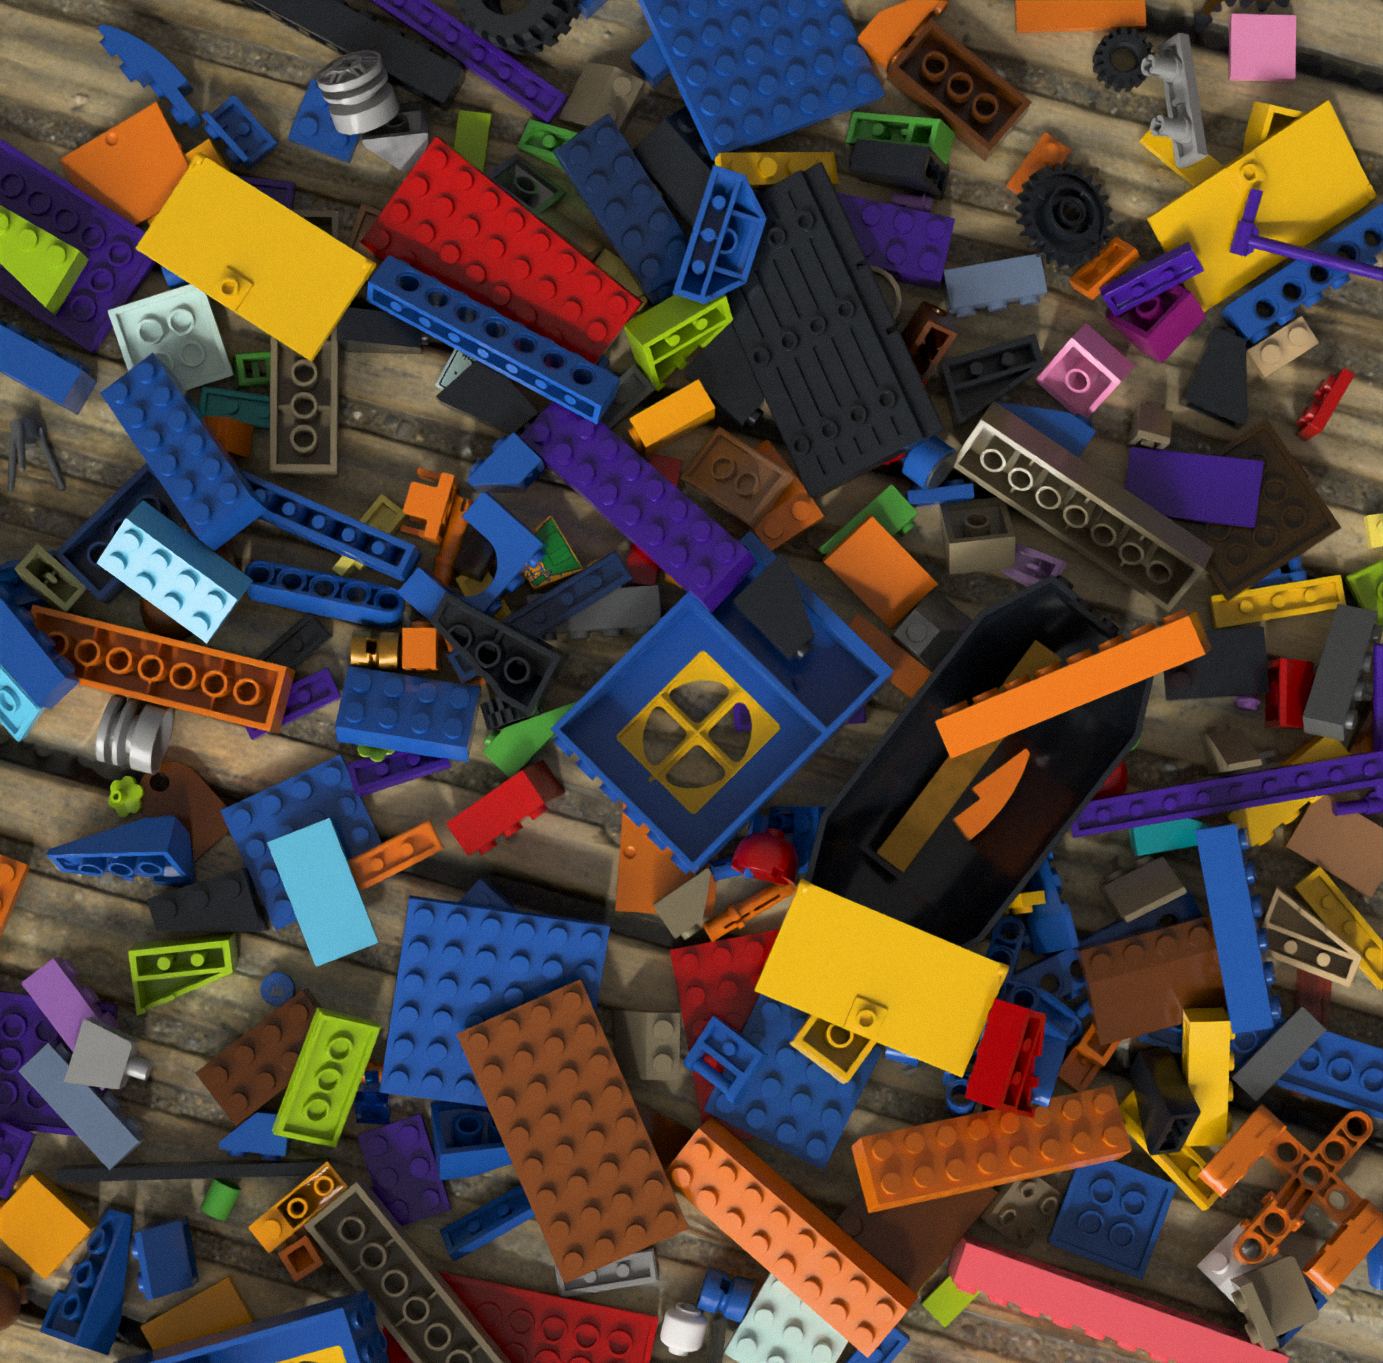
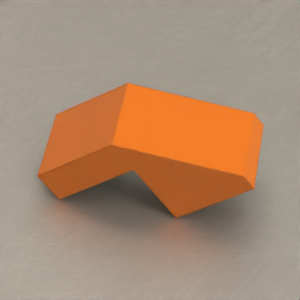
(300, 1254)

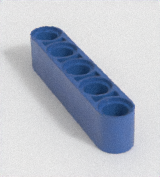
(336, 605)

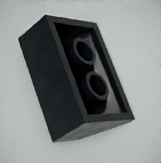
(677, 162)

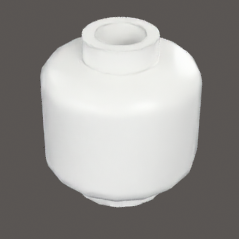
(683, 1329)

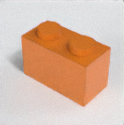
(421, 648)

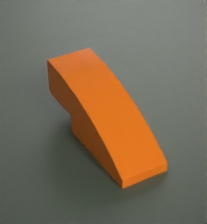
(991, 796)

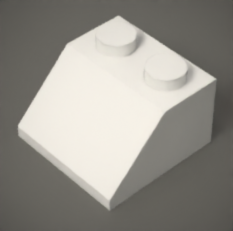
(1222, 1266)

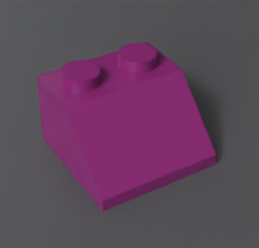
(1160, 322)

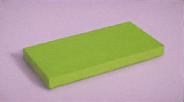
(326, 1077)

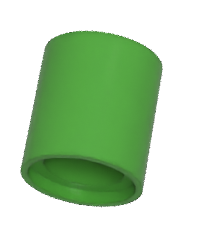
(220, 1198)

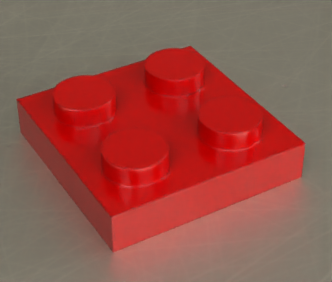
(1327, 396)

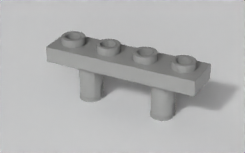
(1184, 117)

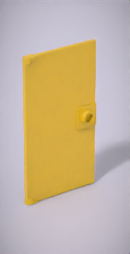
(1307, 189)
(255, 256)
(881, 978)

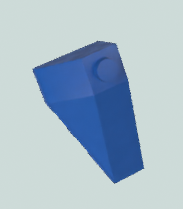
(141, 848)
(1050, 924)
(465, 1140)
(93, 1299)

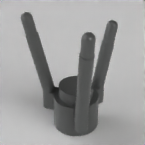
(24, 436)

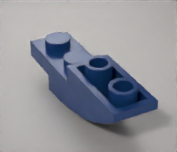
(151, 68)

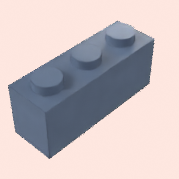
(994, 285)

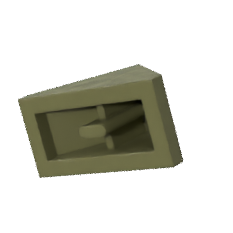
(49, 579)

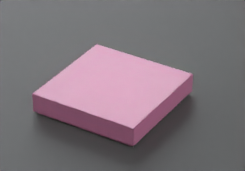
(1262, 47)

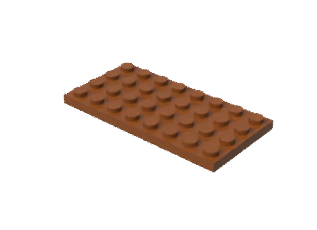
(572, 1130)

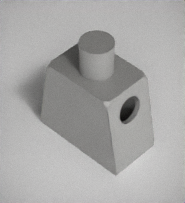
(105, 1057)

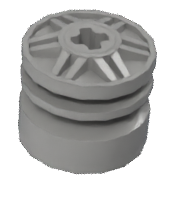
(358, 92)
(128, 733)

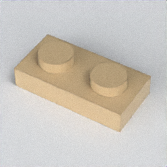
(1281, 347)

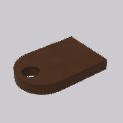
(190, 801)

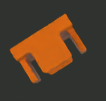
(430, 505)

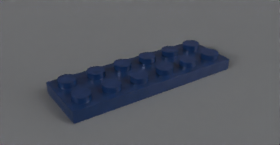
(626, 206)

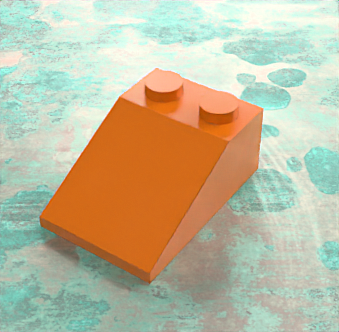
(791, 513)

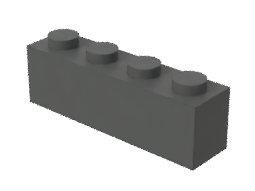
(618, 611)
(1341, 672)

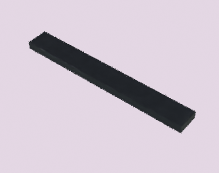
(190, 1170)

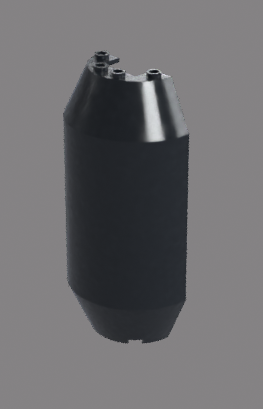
(956, 884)

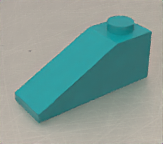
(1164, 836)

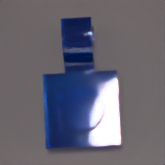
(370, 1104)

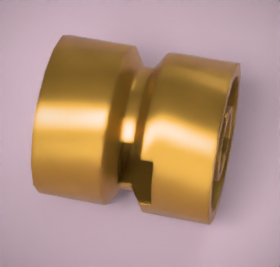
(387, 646)

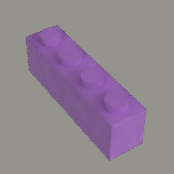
(65, 999)

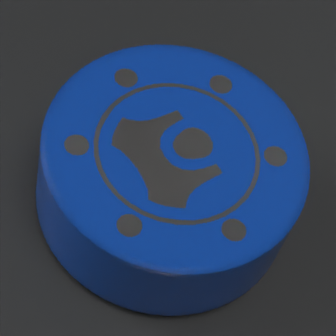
(278, 989)

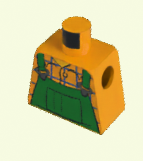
(559, 562)

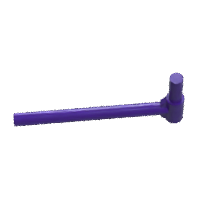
(1247, 239)
(1373, 800)

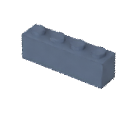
(84, 1108)

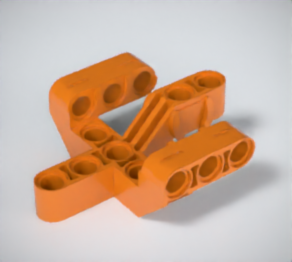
(1358, 1219)

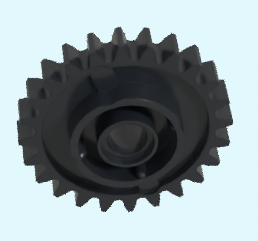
(1066, 238)

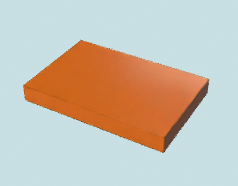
(880, 571)

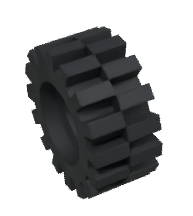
(1105, 68)
(501, 714)

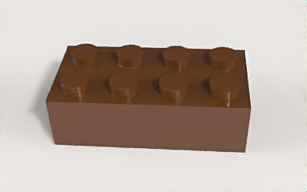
(958, 89)
(261, 1060)

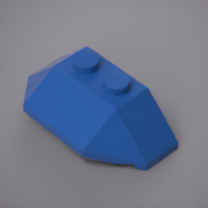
(721, 239)

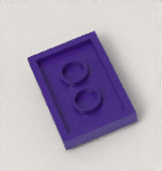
(404, 1169)

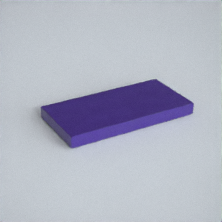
(1196, 486)

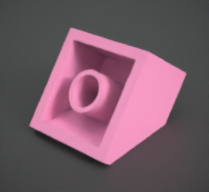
(1084, 372)

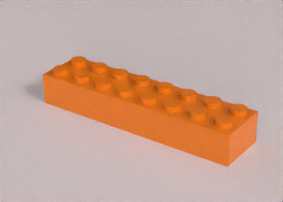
(170, 670)
(1075, 684)
(989, 1149)
(790, 1236)

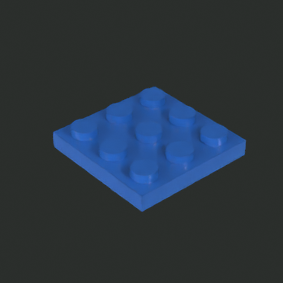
(1112, 1215)

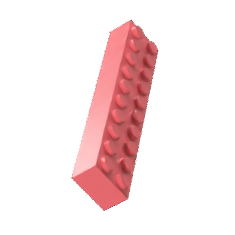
(1099, 1308)

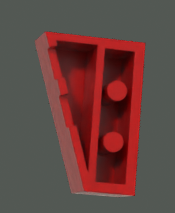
(505, 808)
(1006, 1059)

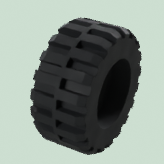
(522, 31)

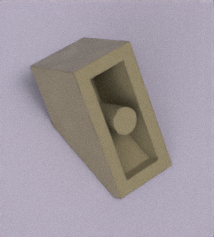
(1150, 426)
(685, 906)

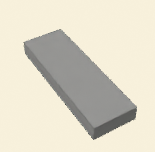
(626, 1272)

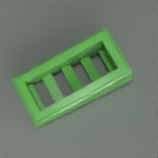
(252, 358)

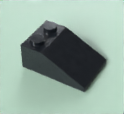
(1229, 669)

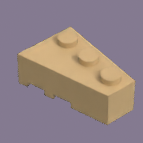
(1307, 942)

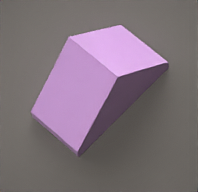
(1033, 566)

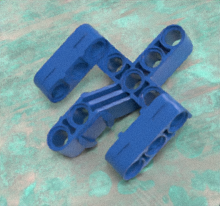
(1057, 1025)

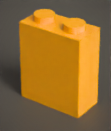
(671, 419)
(42, 1223)

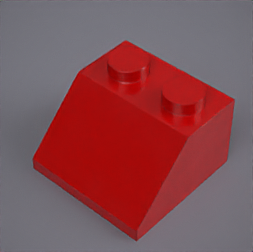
(1289, 691)

